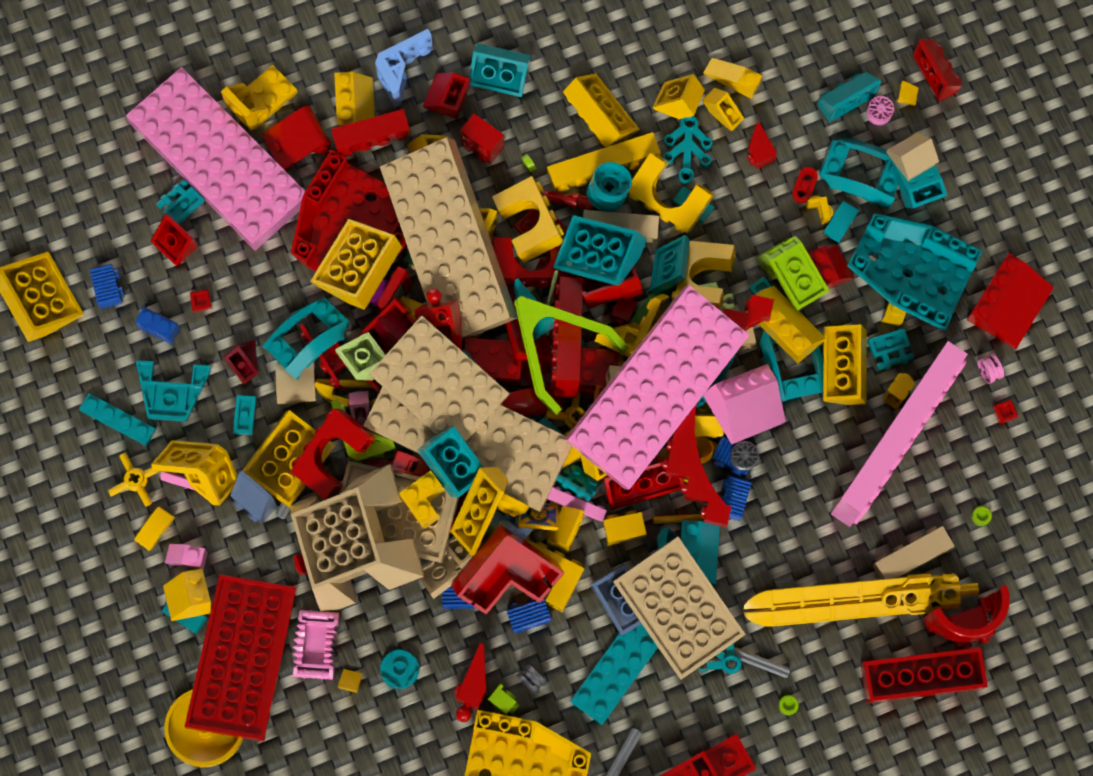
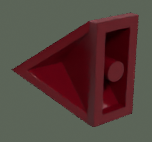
(391, 328)
(243, 361)

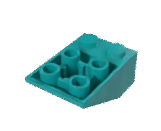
(922, 188)

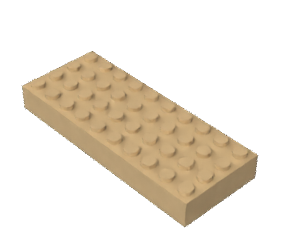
(448, 235)
(515, 444)

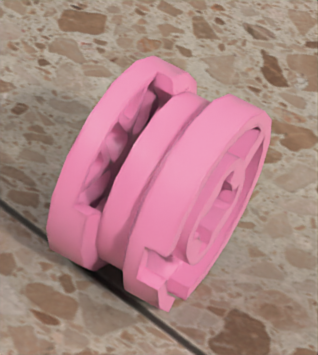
(879, 111)
(990, 368)

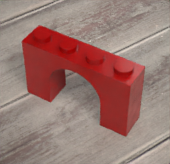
(512, 270)
(309, 465)

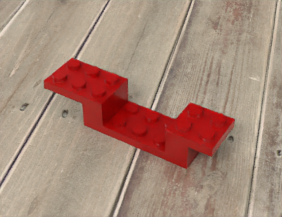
(499, 363)
(723, 759)

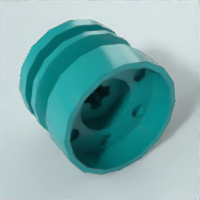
(609, 186)

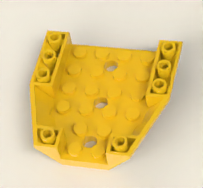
(522, 749)

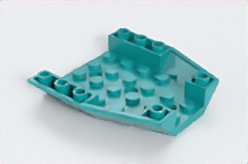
(925, 253)

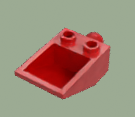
(452, 324)
(473, 689)

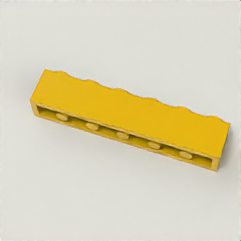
(581, 168)

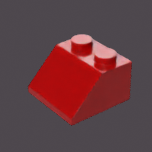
(831, 265)

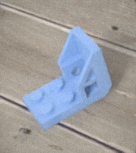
(392, 61)

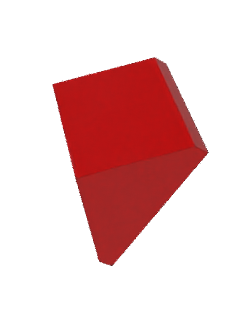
(173, 240)

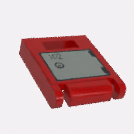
(397, 287)

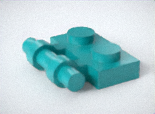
(184, 205)
(890, 343)
(579, 482)

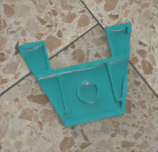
(170, 400)

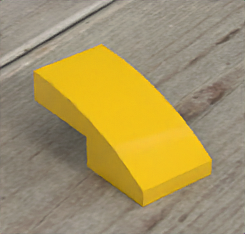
(328, 393)
(154, 528)

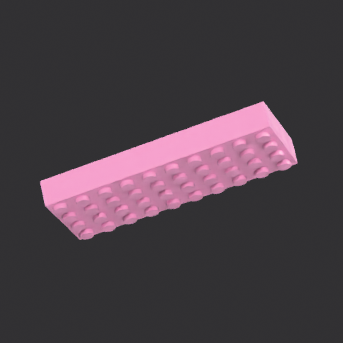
(217, 158)
(656, 387)
(900, 435)

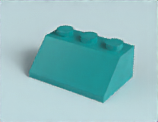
(499, 70)
(848, 95)
(451, 461)
(702, 544)

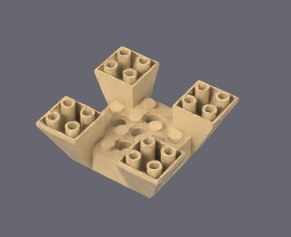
(354, 511)

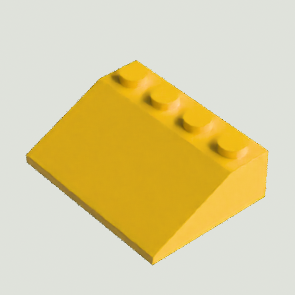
(357, 263)
(38, 296)
(275, 458)

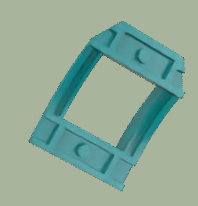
(833, 164)
(296, 362)
(798, 386)

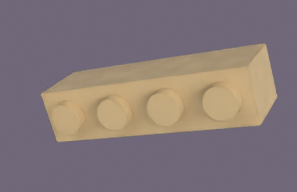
(644, 224)
(917, 553)

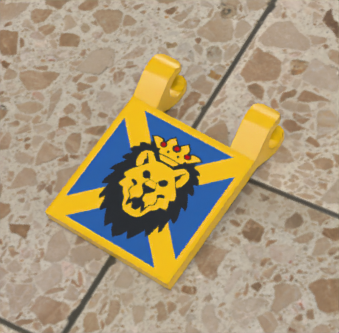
(545, 520)

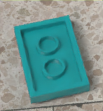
(670, 264)

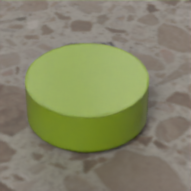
(528, 163)
(981, 515)
(788, 705)

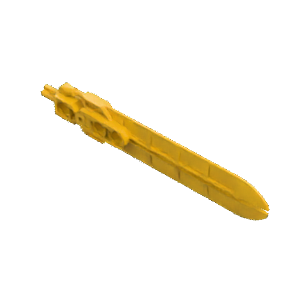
(833, 594)

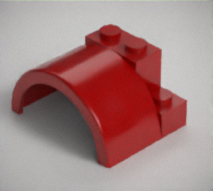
(598, 293)
(972, 624)

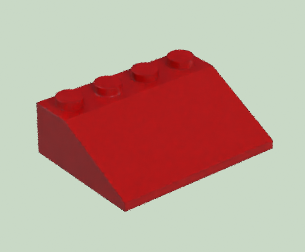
(1011, 301)

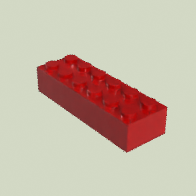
(567, 339)
(923, 675)

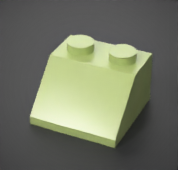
(361, 356)

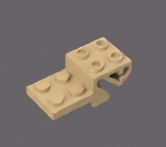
(441, 575)

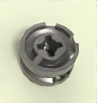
(744, 456)
(533, 676)

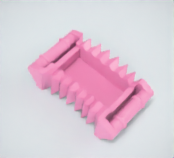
(314, 644)

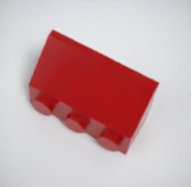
(936, 69)

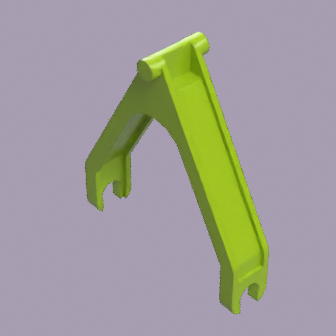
(529, 314)

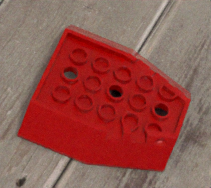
(333, 198)

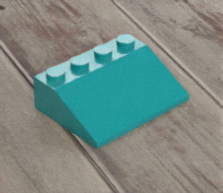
(599, 250)

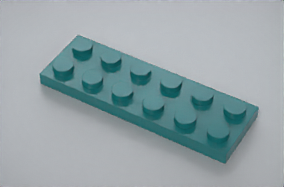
(614, 674)

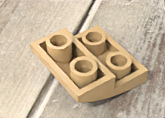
(293, 390)

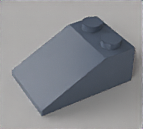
(252, 498)
(614, 602)

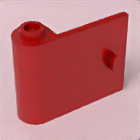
(297, 137)

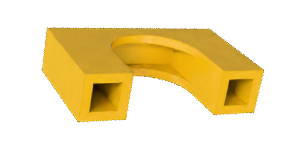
(644, 189)
(546, 233)
(707, 257)
(567, 583)

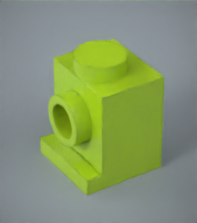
(503, 701)

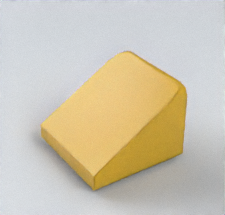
(907, 93)
(350, 681)

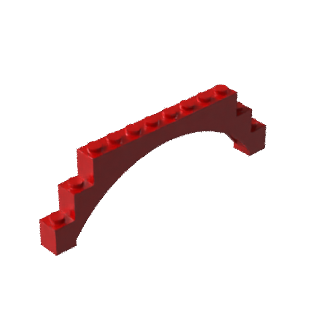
(684, 456)

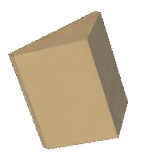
(914, 155)

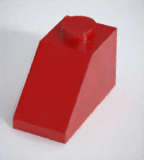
(760, 148)

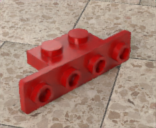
(330, 359)

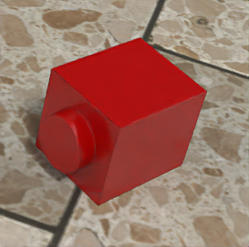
(623, 311)

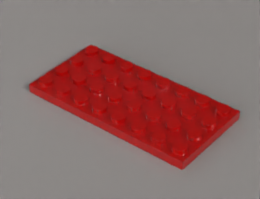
(241, 658)

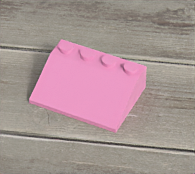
(747, 403)

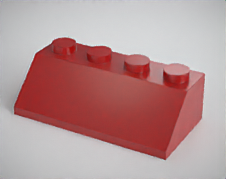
(371, 132)
(649, 485)

